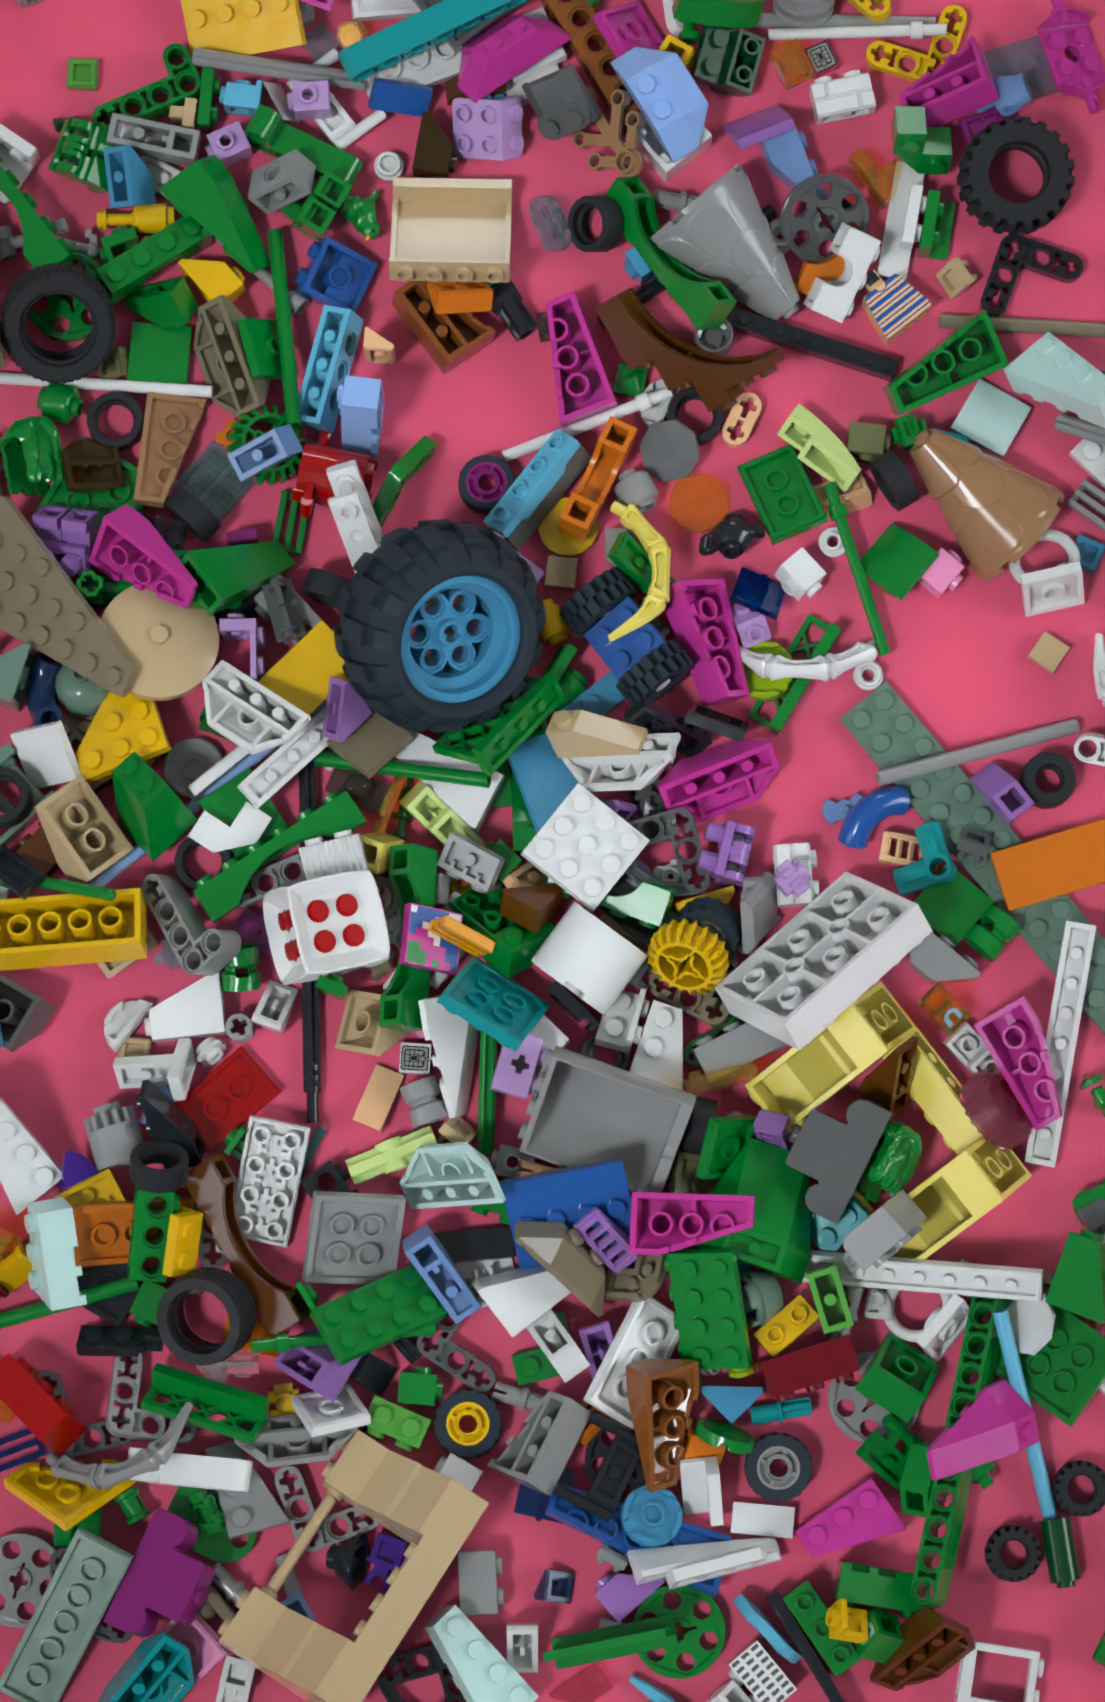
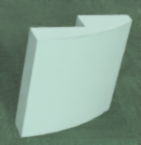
(991, 418)

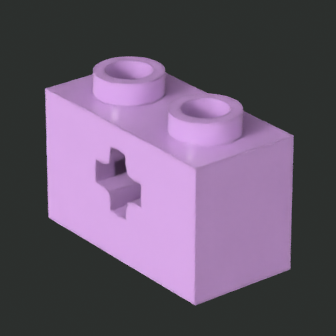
(512, 1083)

